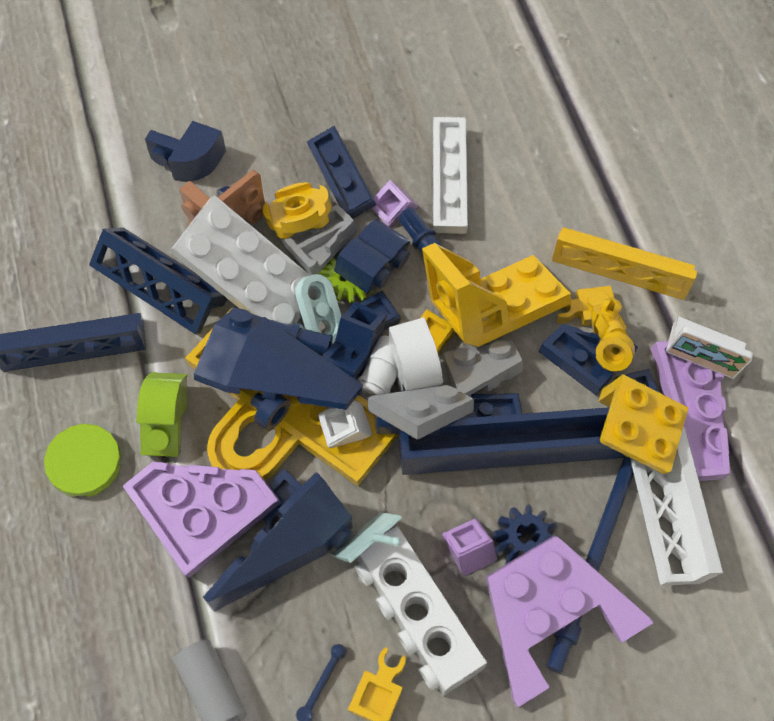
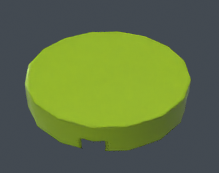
(82, 460)

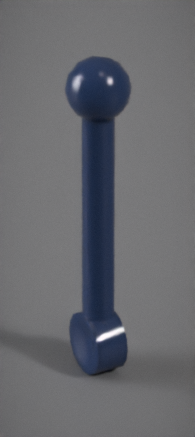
(305, 712)

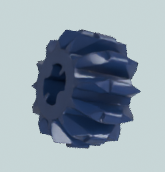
(518, 526)

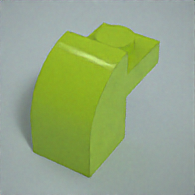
(159, 412)

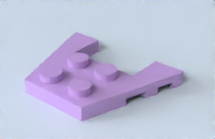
(542, 595)

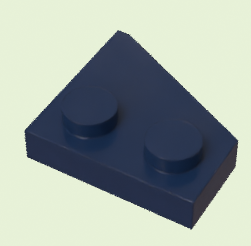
(575, 355)

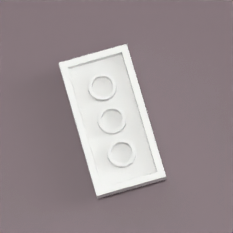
(241, 263)

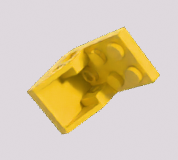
(493, 304)

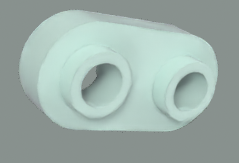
(322, 308)

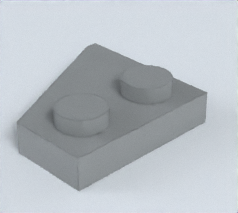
(483, 366)

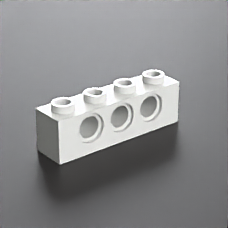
(438, 672)

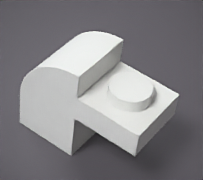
(415, 355)

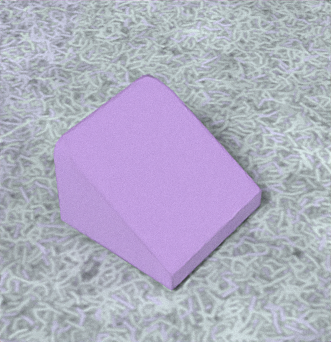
(391, 202)
(470, 546)

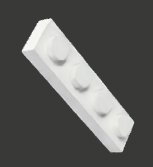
(449, 175)

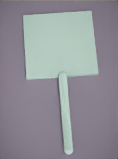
(367, 535)

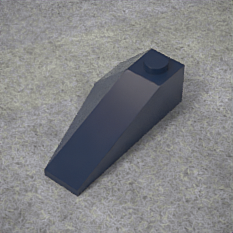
(262, 357)
(307, 531)

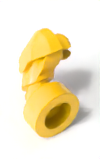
(615, 347)

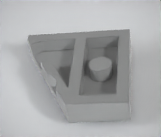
(318, 246)
(421, 410)

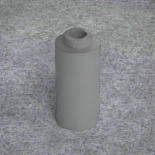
(208, 683)

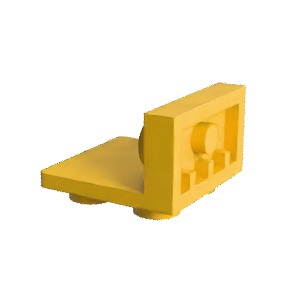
(642, 423)

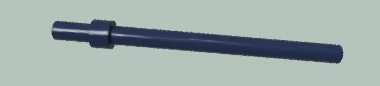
(571, 632)

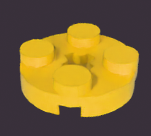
(297, 209)

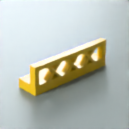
(624, 263)

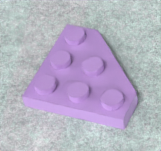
(199, 508)

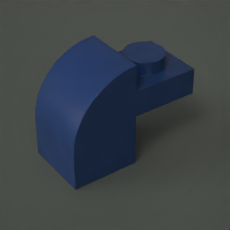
(190, 157)
(356, 338)

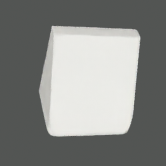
(344, 426)

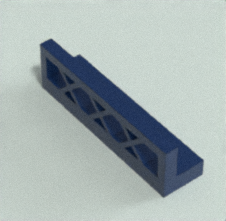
(161, 266)
(72, 342)

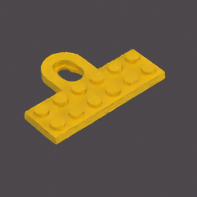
(298, 427)

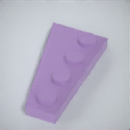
(704, 424)

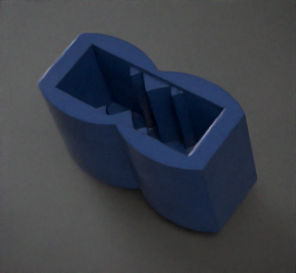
(372, 256)

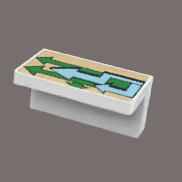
(708, 348)

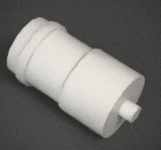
(380, 371)

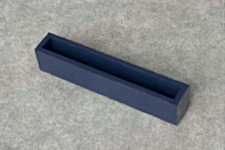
(508, 442)

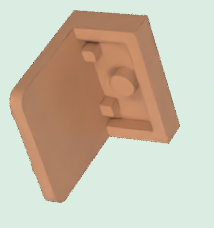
(243, 198)

